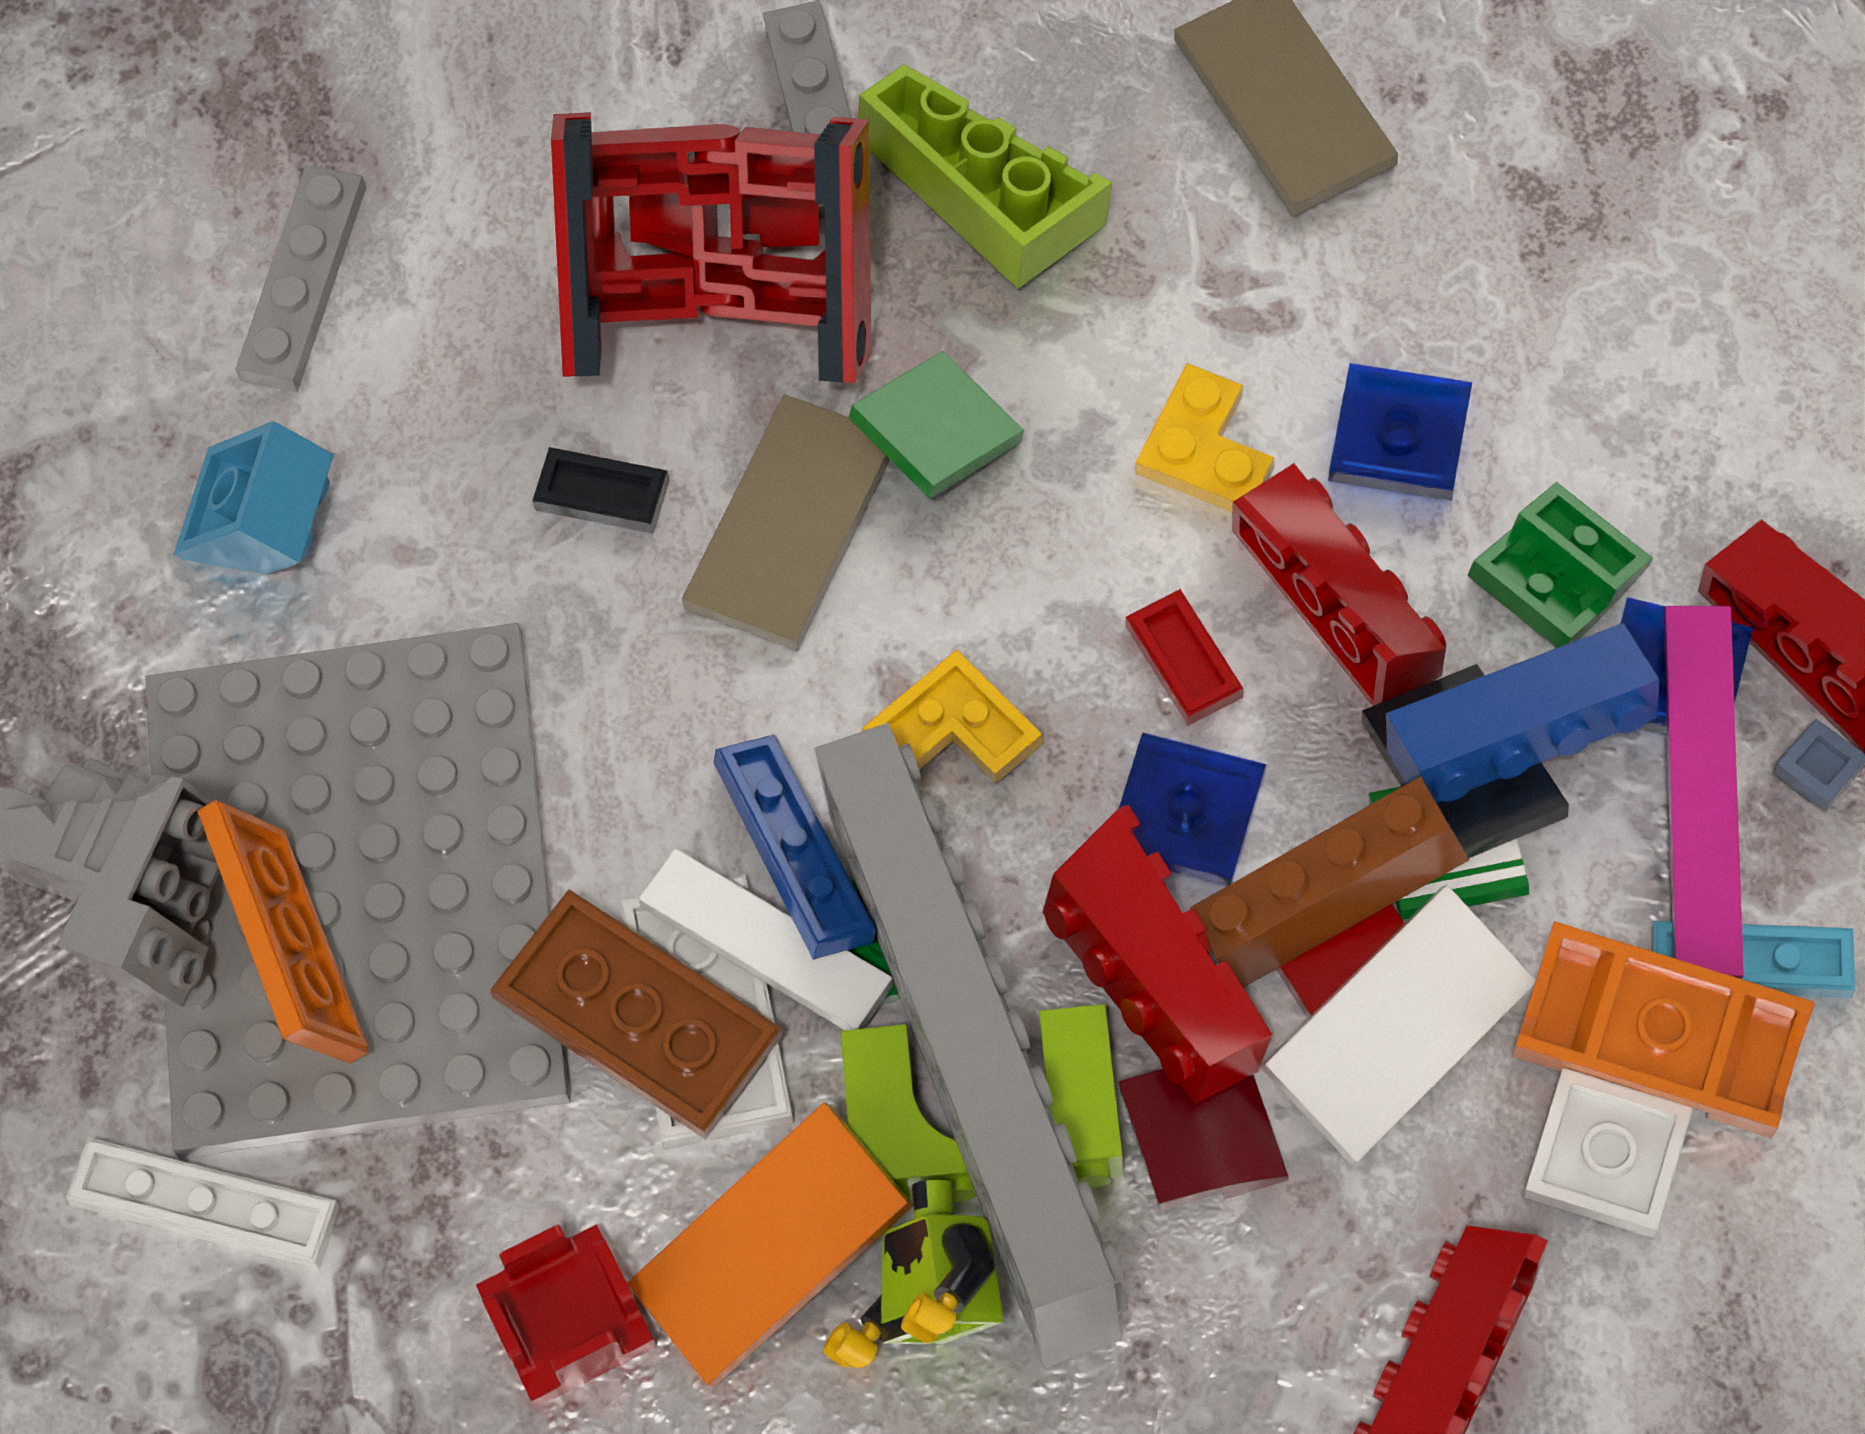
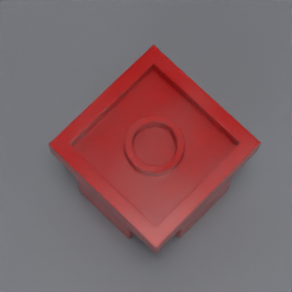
(563, 1312)

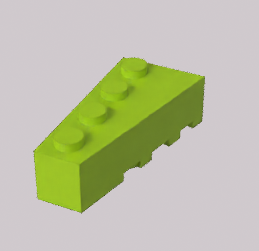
(981, 178)

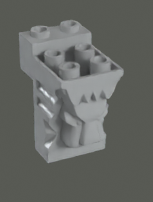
(131, 864)

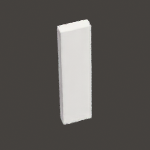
(763, 942)
(203, 1203)

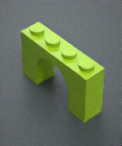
(911, 1150)

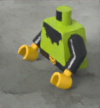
(934, 1281)

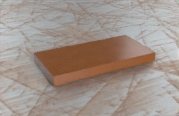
(636, 1013)

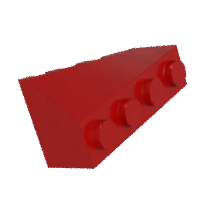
(1338, 586)
(1155, 960)
(1458, 1334)

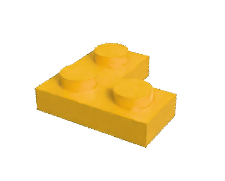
(1188, 443)
(963, 708)

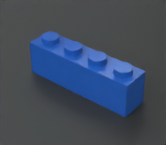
(1524, 714)

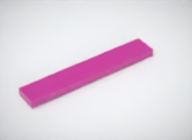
(1703, 788)

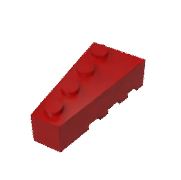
(1800, 621)

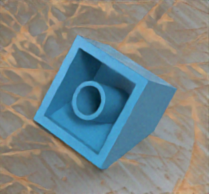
(256, 501)

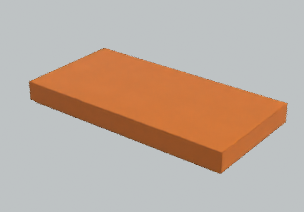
(283, 933)
(769, 1244)

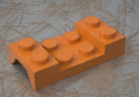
(1664, 1028)

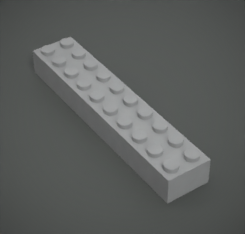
(974, 1047)

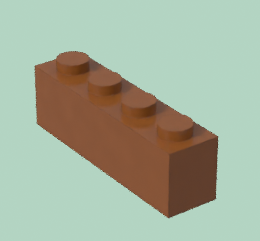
(1330, 882)

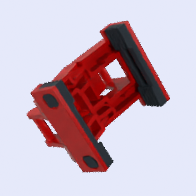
(674, 193)

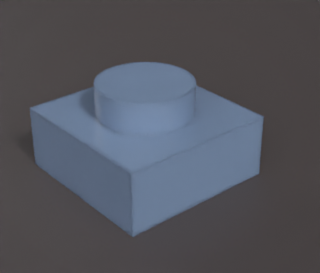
(1820, 765)

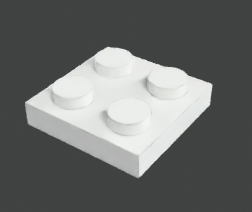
(1608, 1152)

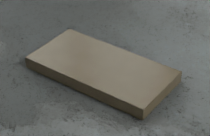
(1286, 100)
(787, 524)

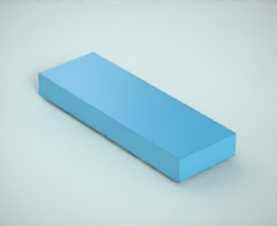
(1788, 957)

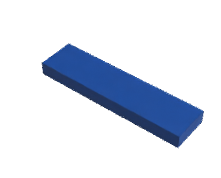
(794, 847)

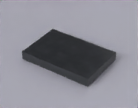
(1492, 811)

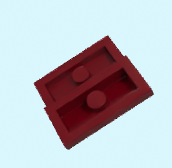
(1202, 1146)

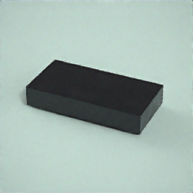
(601, 490)

